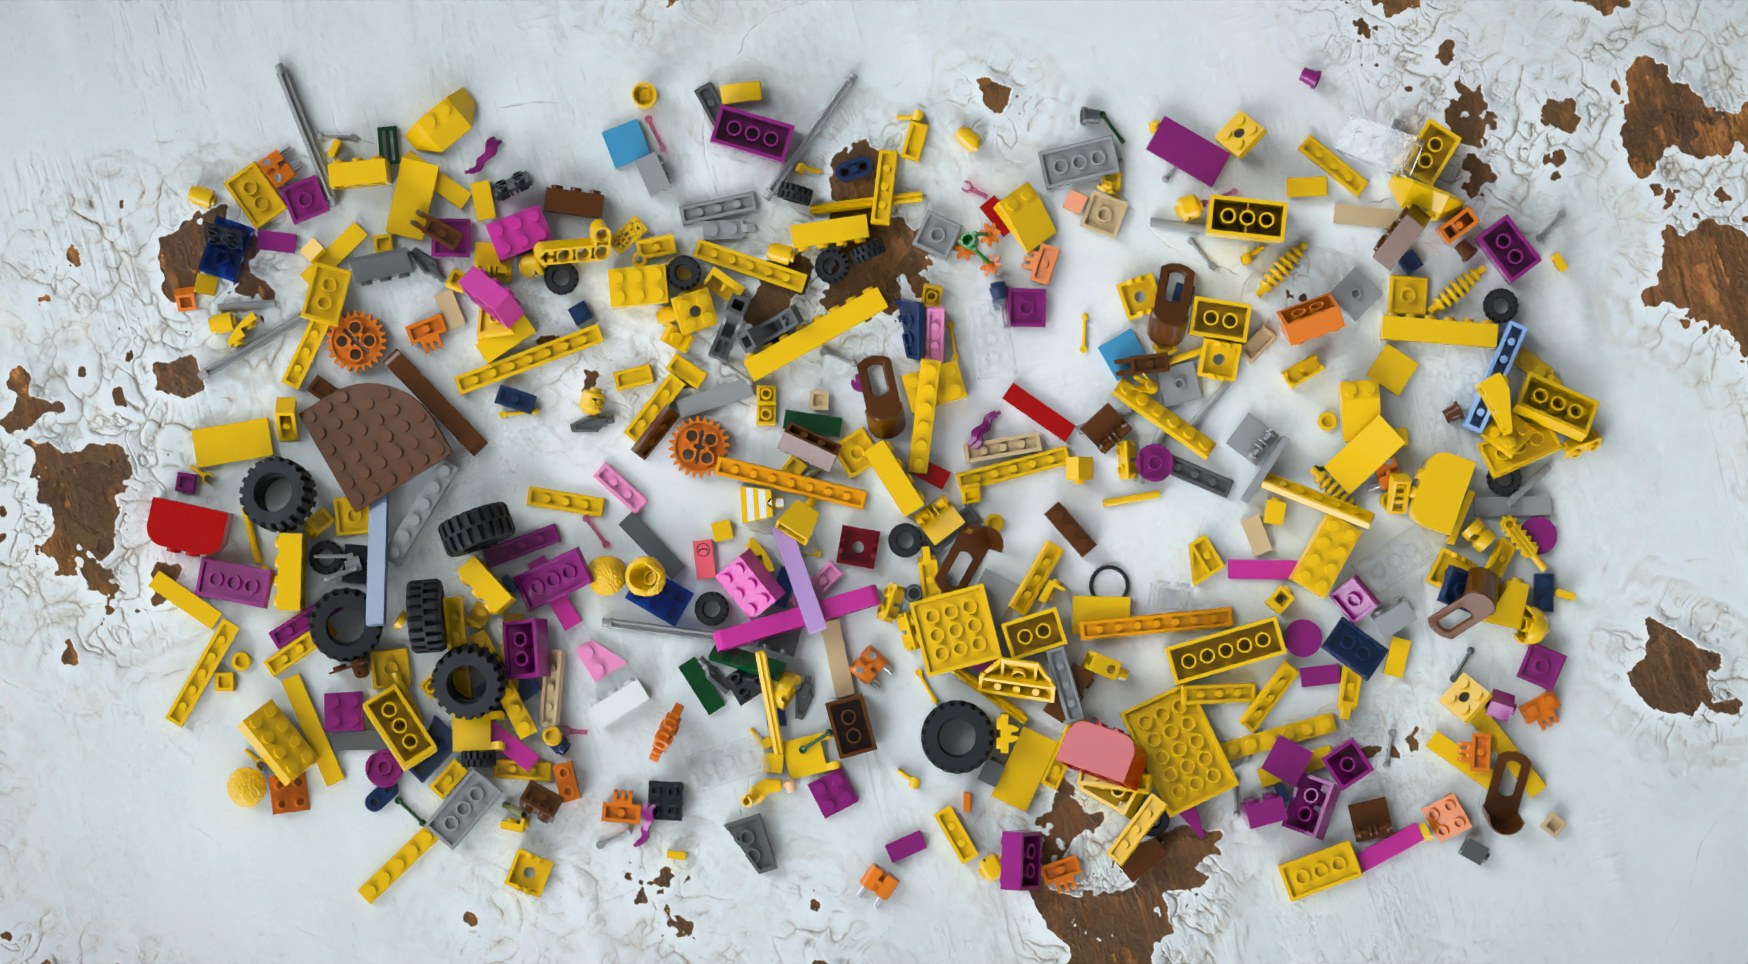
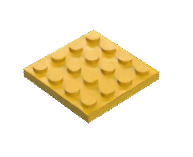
(955, 630)

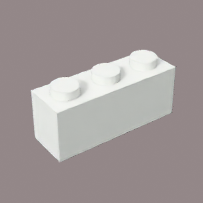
(618, 702)

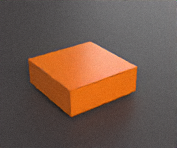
(966, 801)

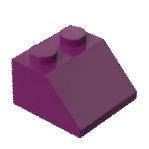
(1347, 763)

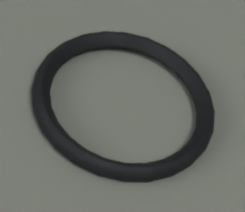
(1113, 568)

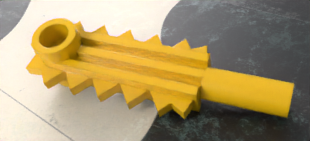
(1518, 536)

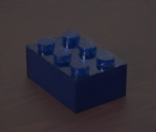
(223, 261)
(666, 605)

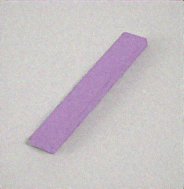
(800, 582)

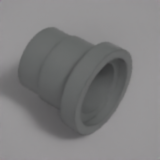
(1089, 116)
(907, 591)

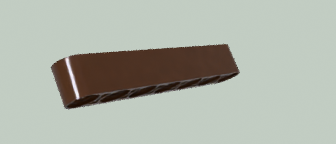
(435, 402)

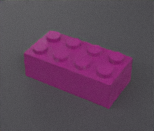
(752, 134)

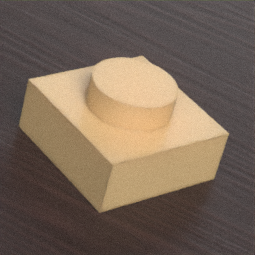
(819, 400)
(1553, 824)

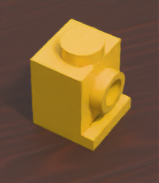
(1272, 601)

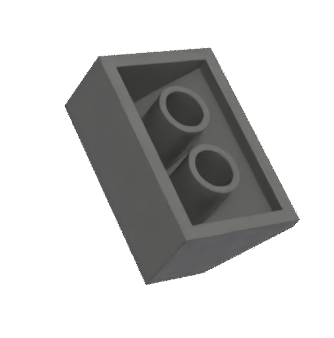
(382, 266)

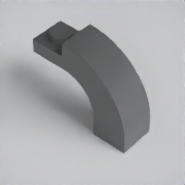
(729, 327)
(770, 329)

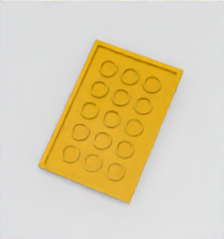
(1179, 750)

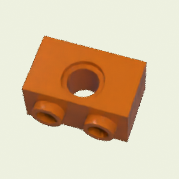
(1457, 225)
(567, 781)

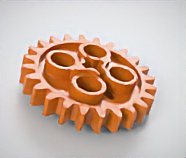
(344, 354)
(681, 444)
(666, 732)

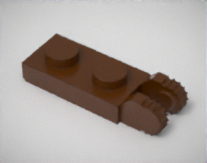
(439, 231)
(1144, 364)

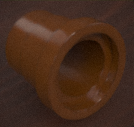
(1465, 250)
(1453, 413)

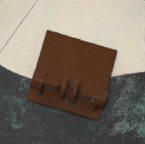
(1106, 428)
(359, 668)
(1370, 819)

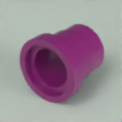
(1310, 77)

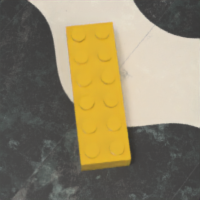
(1225, 650)

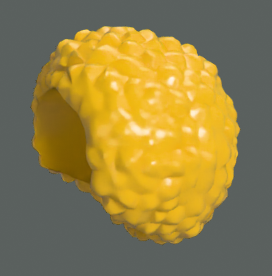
(608, 575)
(645, 576)
(246, 787)

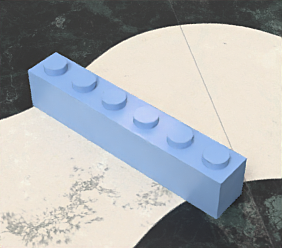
(1500, 362)

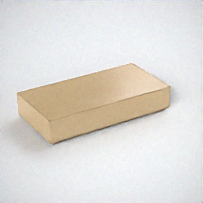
(450, 309)
(1257, 344)
(1256, 535)

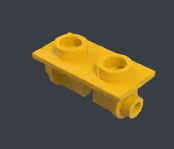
(1575, 448)
(1125, 451)
(892, 594)
(906, 622)

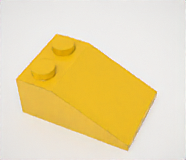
(1025, 217)
(1496, 397)
(1358, 406)
(1120, 801)

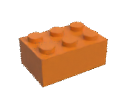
(1310, 319)

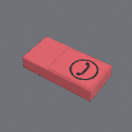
(704, 559)

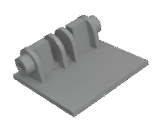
(1252, 439)

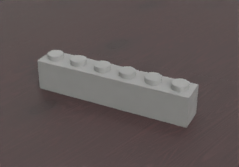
(421, 511)

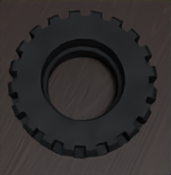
(256, 487)
(476, 529)
(426, 616)
(319, 626)
(452, 698)
(957, 763)

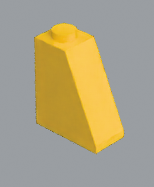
(1510, 604)

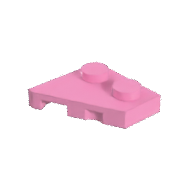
(598, 659)

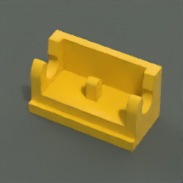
(722, 284)
(1302, 371)

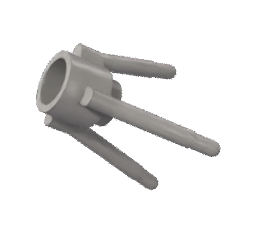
(352, 564)

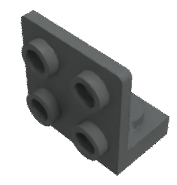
(781, 646)

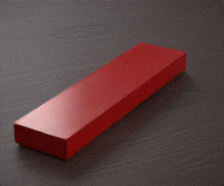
(1038, 412)

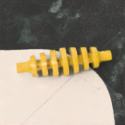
(1265, 286)
(1456, 289)
(1330, 487)

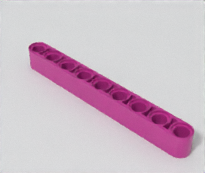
(793, 620)

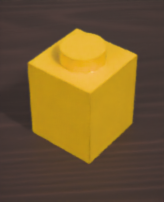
(1079, 469)
(1274, 511)

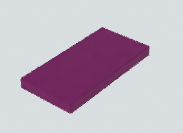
(1188, 151)
(554, 579)
(234, 582)

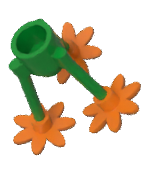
(969, 243)

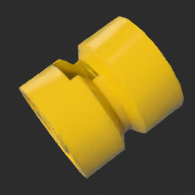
(644, 95)
(1478, 534)

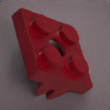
(848, 556)

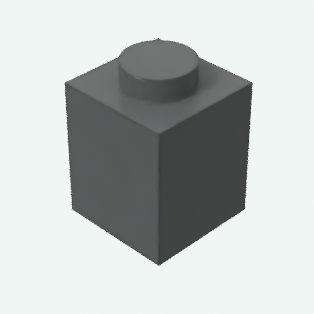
(991, 771)
(1474, 851)

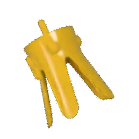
(1149, 386)

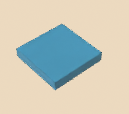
(626, 143)
(1120, 348)

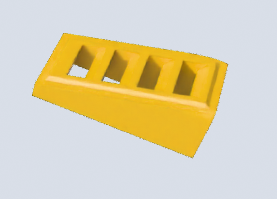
(1398, 481)

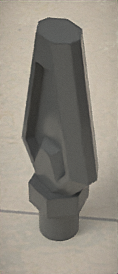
(428, 264)
(592, 423)
(714, 675)
(803, 698)

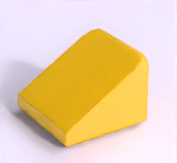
(206, 284)

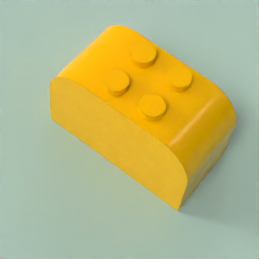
(1246, 219)
(1439, 491)

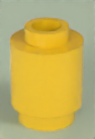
(968, 138)
(202, 196)
(781, 253)
(666, 315)
(222, 323)

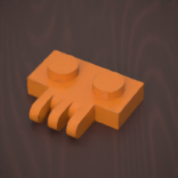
(1042, 263)
(427, 332)
(1541, 709)
(1477, 752)
(621, 809)
(1061, 872)

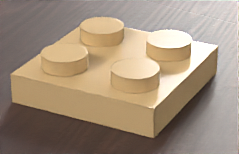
(1104, 214)

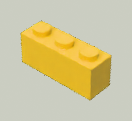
(495, 347)

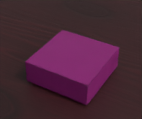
(186, 482)

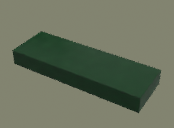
(814, 422)
(701, 686)

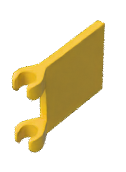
(475, 733)
(809, 763)

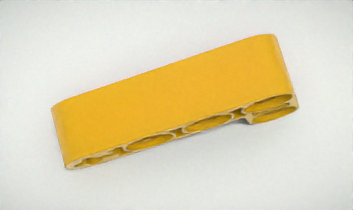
(549, 251)

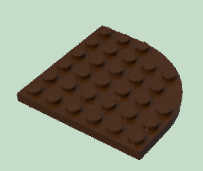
(374, 439)

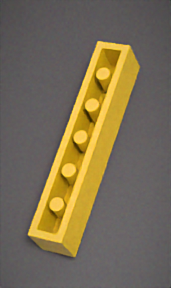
(1438, 331)

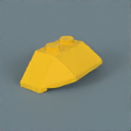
(443, 123)
(1431, 200)
(1018, 680)

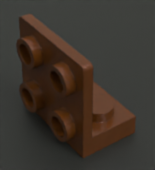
(541, 802)

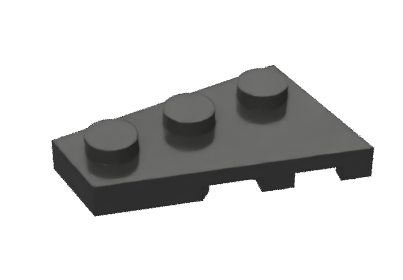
(754, 841)

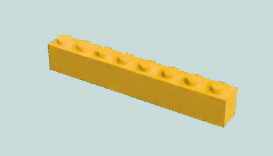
(815, 334)

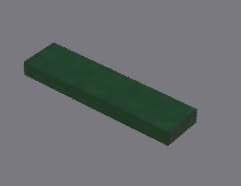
(746, 661)

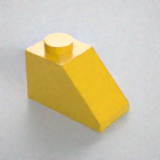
(287, 418)

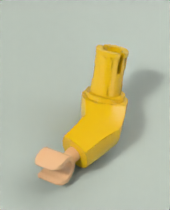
(759, 791)

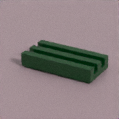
(395, 139)

